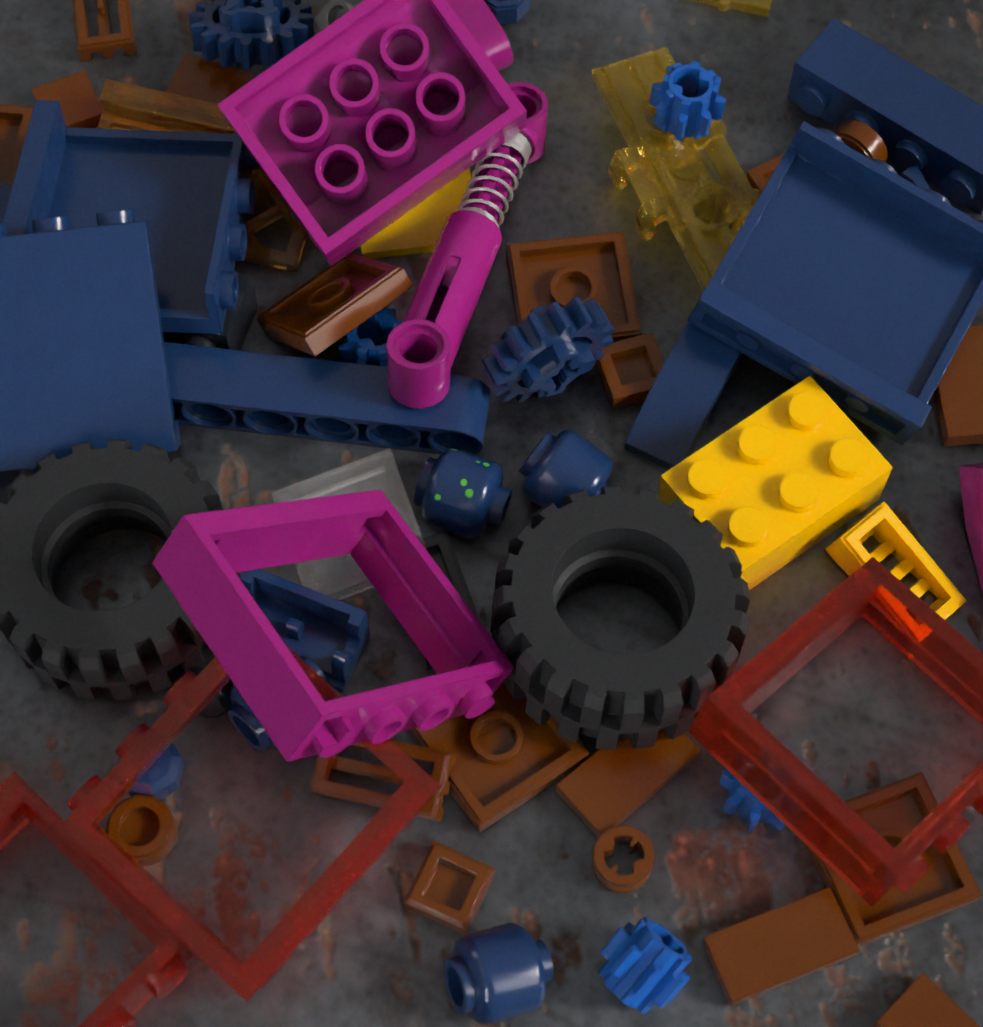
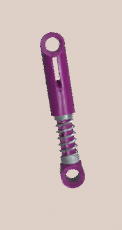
(429, 337)

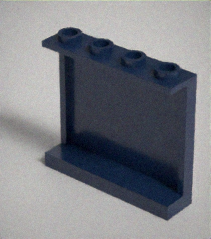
(182, 181)
(849, 282)
(81, 340)

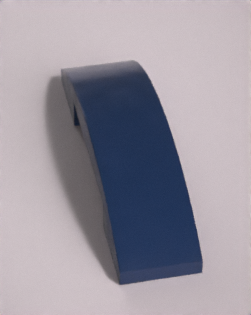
(682, 397)

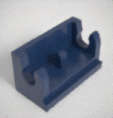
(312, 624)

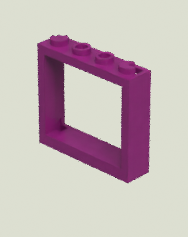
(201, 571)

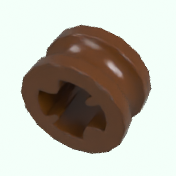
(604, 850)

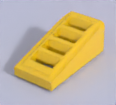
(898, 541)

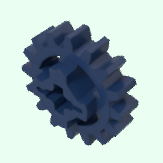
(250, 30)
(547, 350)

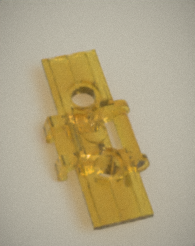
(670, 172)

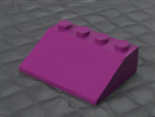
(373, 118)

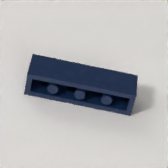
(911, 111)

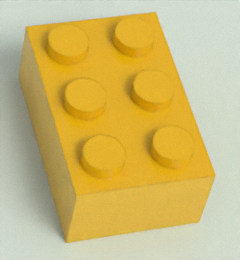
(780, 479)

